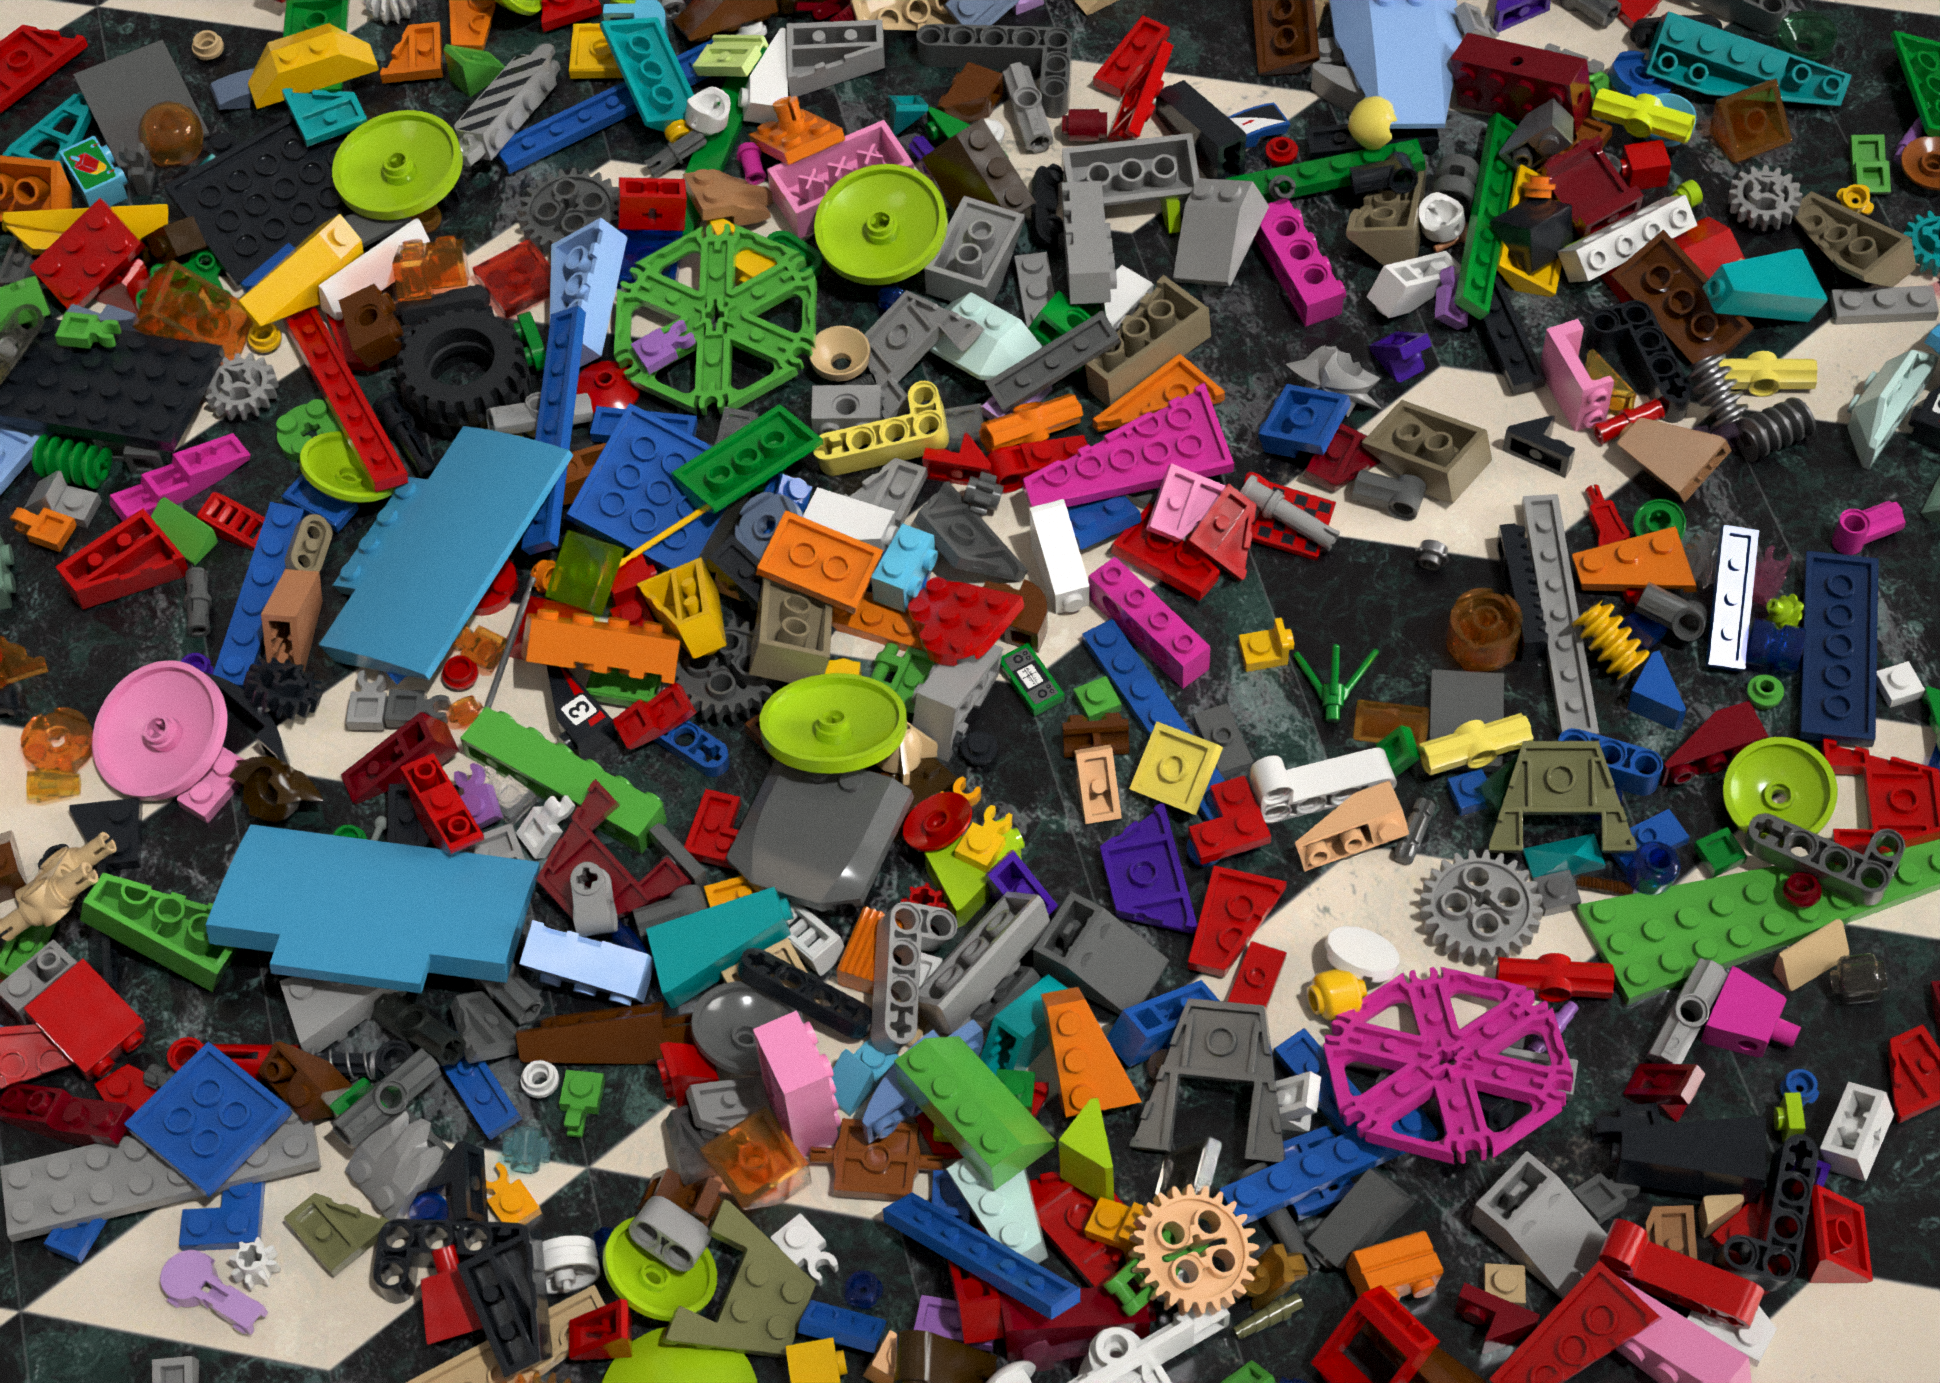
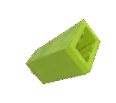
(961, 883)

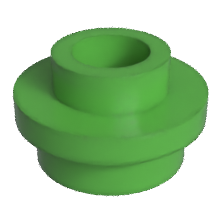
(1761, 699)

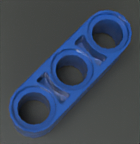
(1627, 761)

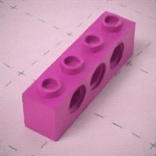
(1299, 264)
(1149, 622)

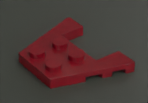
(582, 846)

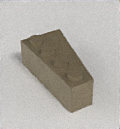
(1159, 330)

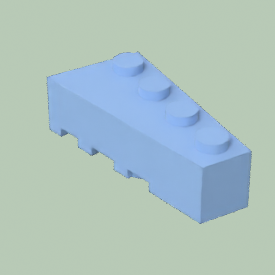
(587, 275)

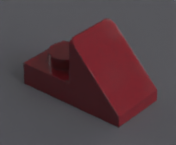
(1667, 1084)
(1507, 1320)

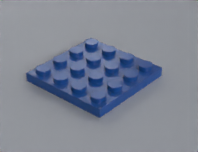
(634, 495)

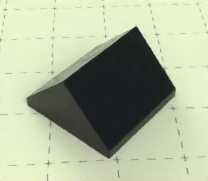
(1535, 231)

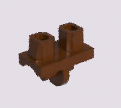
(1084, 734)

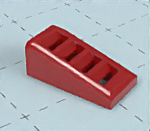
(217, 512)

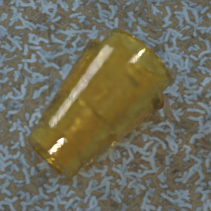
(52, 784)

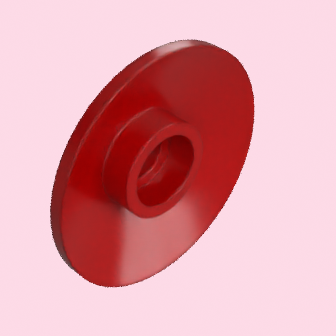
(615, 393)
(937, 821)

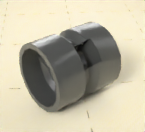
(1457, 178)

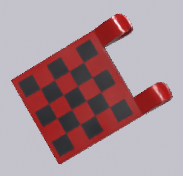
(1282, 537)

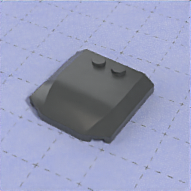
(819, 834)

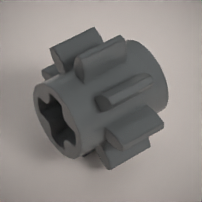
(983, 493)

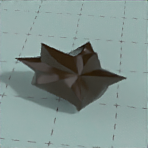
(273, 787)

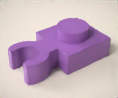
(1445, 308)
(659, 349)
(479, 797)

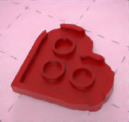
(961, 618)

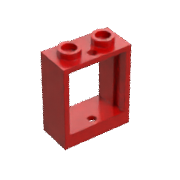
(1392, 1321)

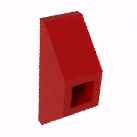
(439, 805)

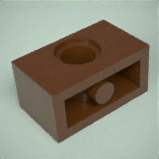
(371, 325)

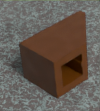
(972, 93)
(303, 1080)

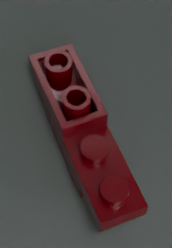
(64, 1117)

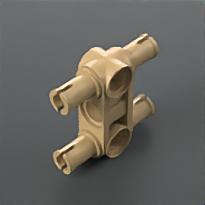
(56, 886)

